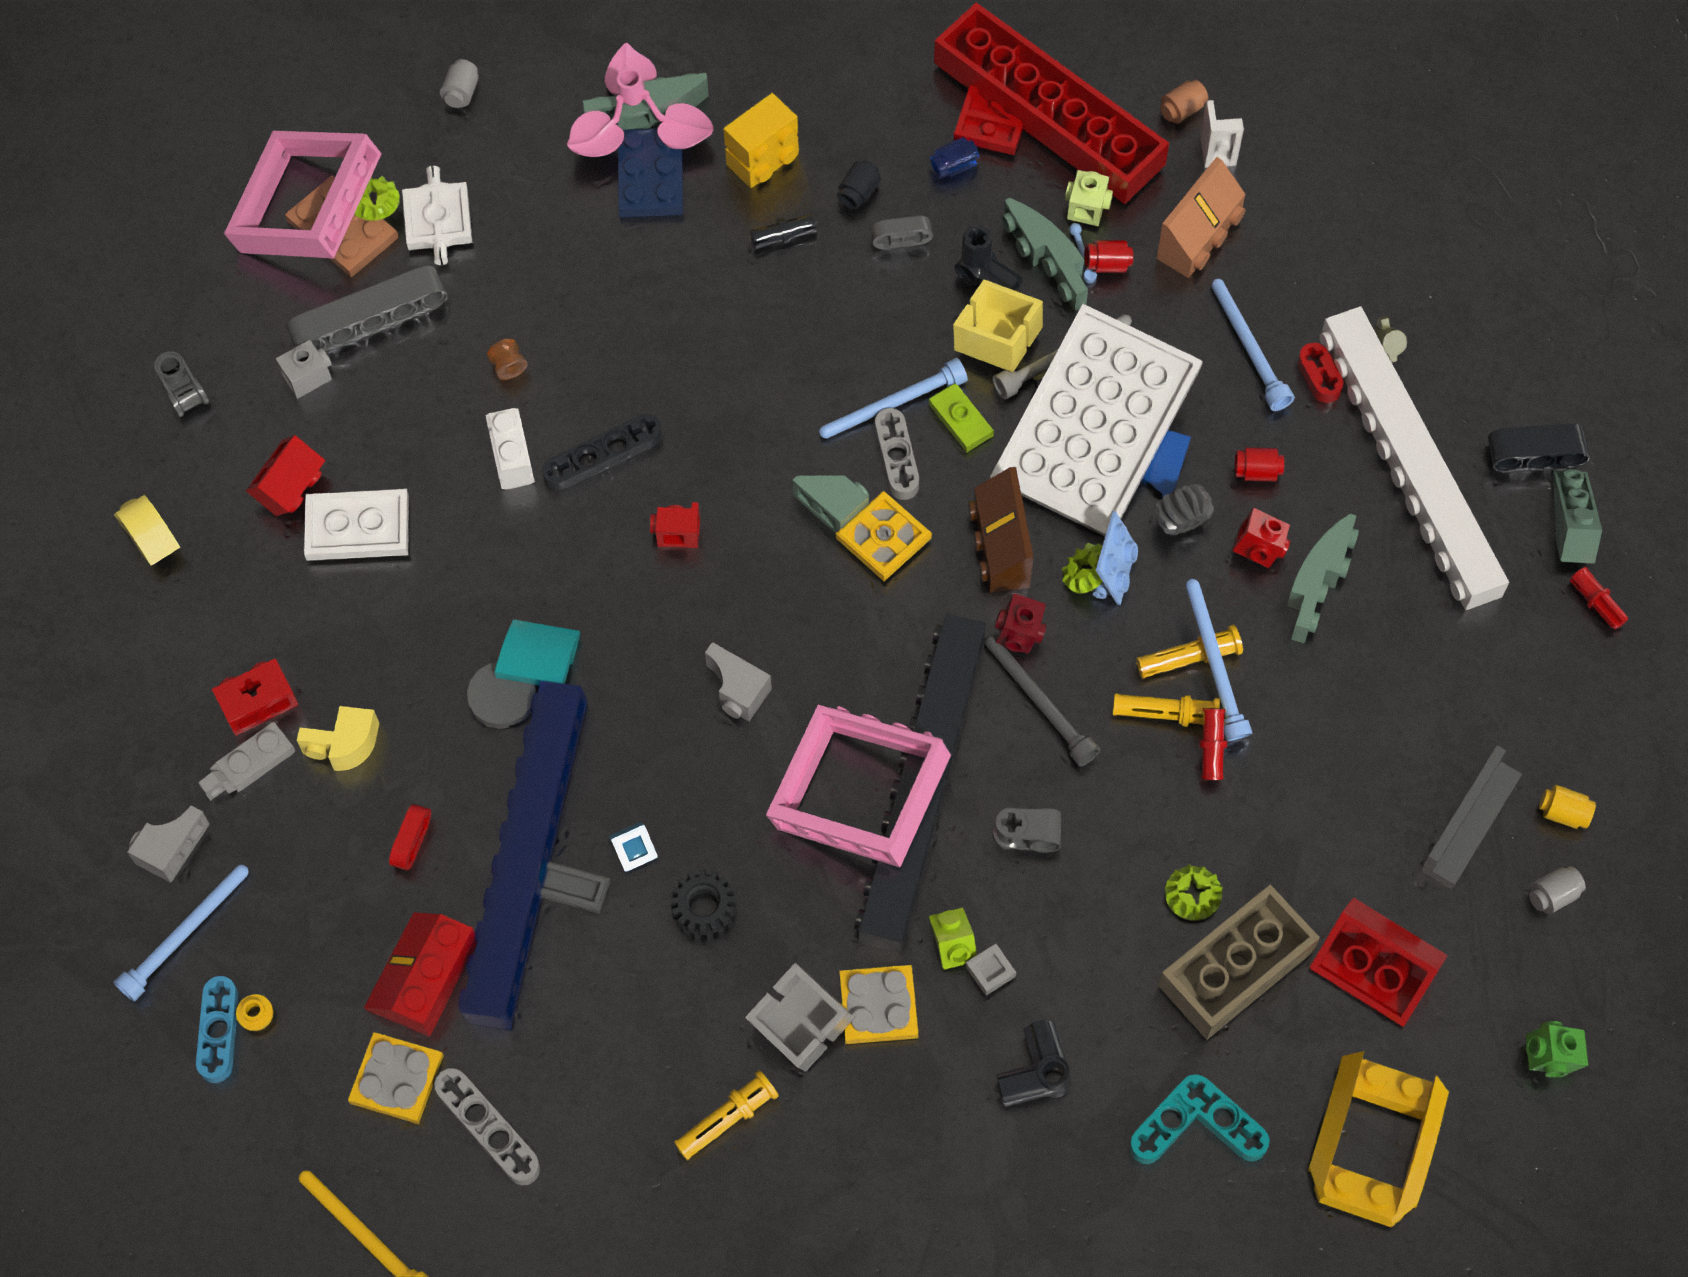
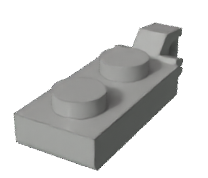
(247, 762)

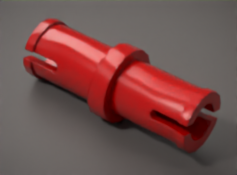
(1213, 744)

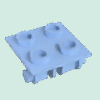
(1115, 561)

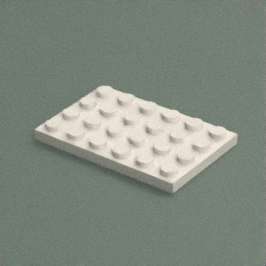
(1097, 419)

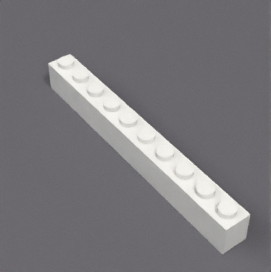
(1413, 460)

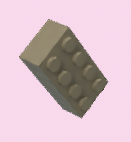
(1238, 961)

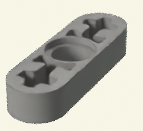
(892, 466)

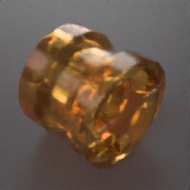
(507, 359)

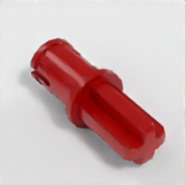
(1598, 598)

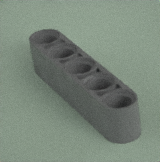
(369, 309)

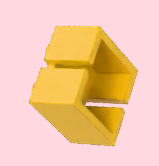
(761, 140)

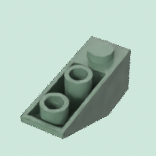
(1576, 517)

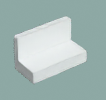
(1220, 137)

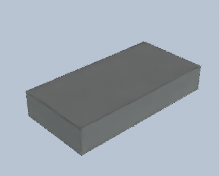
(575, 887)

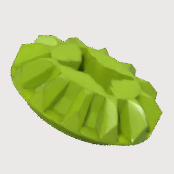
(386, 201)
(1079, 579)
(1184, 904)

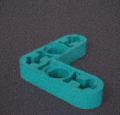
(1191, 1110)

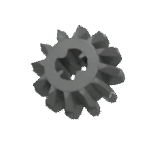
(1184, 509)

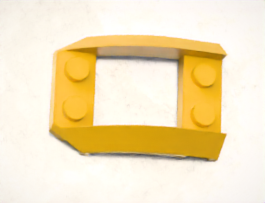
(1391, 1090)

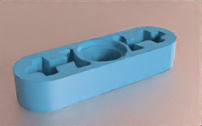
(225, 1056)

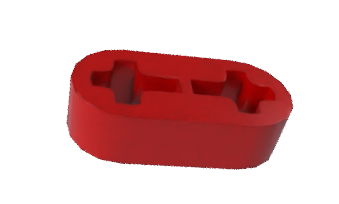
(1326, 370)
(410, 837)

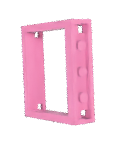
(336, 210)
(824, 722)

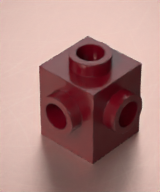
(1020, 624)

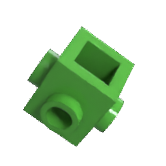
(1549, 1052)

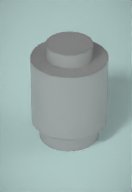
(459, 83)
(1556, 889)

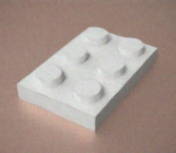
(356, 524)

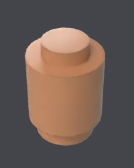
(1183, 101)

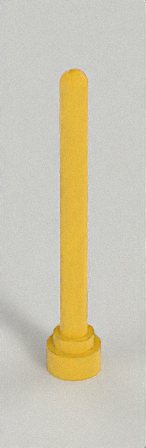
(356, 1227)

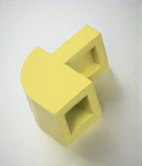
(146, 529)
(347, 744)

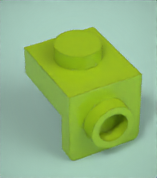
(953, 937)

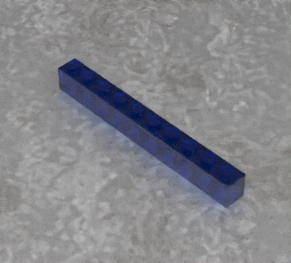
(523, 857)

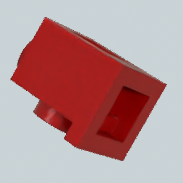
(676, 526)

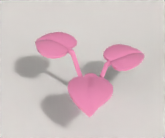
(599, 135)

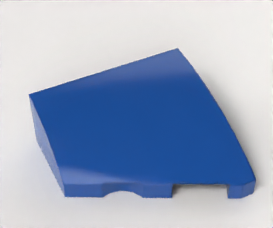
(1167, 463)

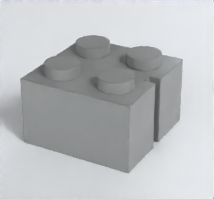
(801, 1018)

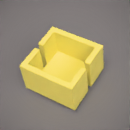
(998, 325)

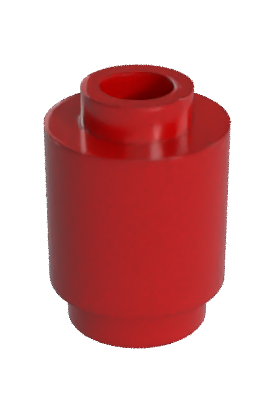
(1108, 256)
(1258, 464)

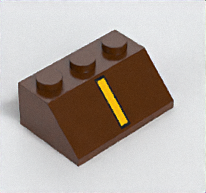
(1002, 533)

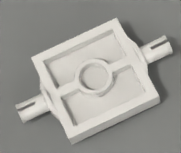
(437, 215)

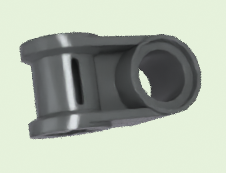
(181, 387)
(1033, 829)

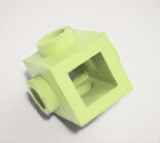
(1088, 197)

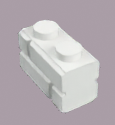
(509, 448)

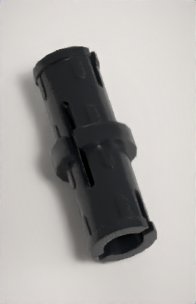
(783, 231)

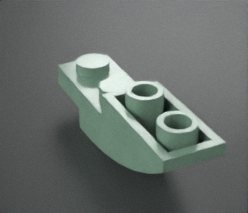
(664, 93)
(1047, 244)
(1319, 572)

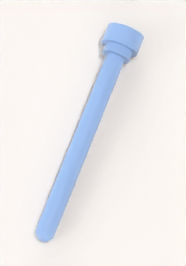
(950, 374)
(1277, 394)
(1234, 725)
(132, 983)

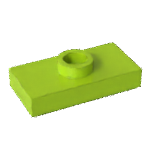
(961, 417)

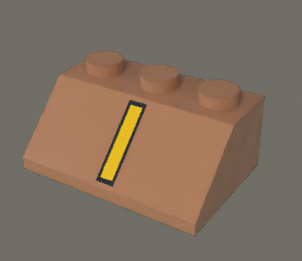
(1201, 220)

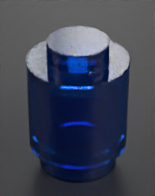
(954, 158)

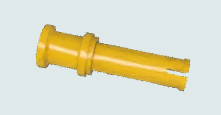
(1183, 655)
(1183, 710)
(689, 1145)

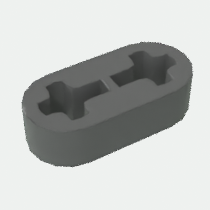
(901, 232)

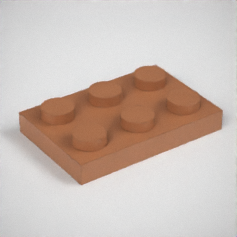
(362, 240)

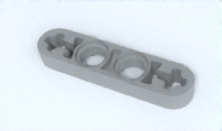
(489, 1124)

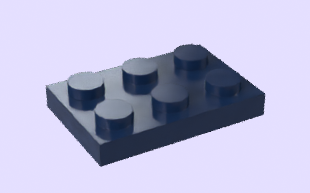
(649, 176)

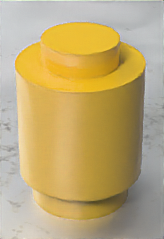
(1567, 807)

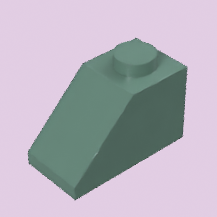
(831, 498)

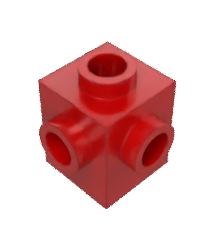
(1262, 538)

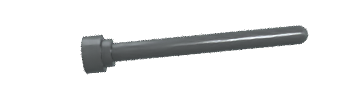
(1082, 748)

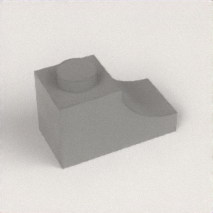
(742, 683)
(167, 846)

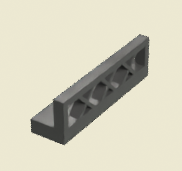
(1472, 820)

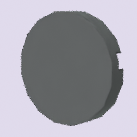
(498, 700)

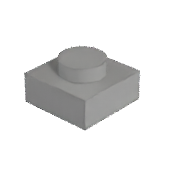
(990, 969)

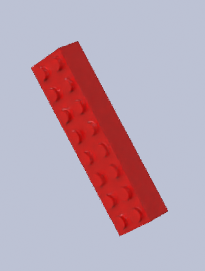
(1051, 101)

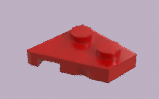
(988, 124)

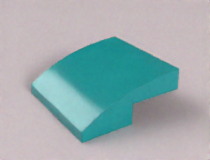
(536, 653)

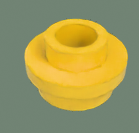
(259, 1021)

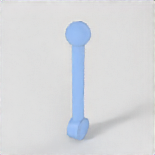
(1075, 230)

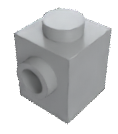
(304, 368)

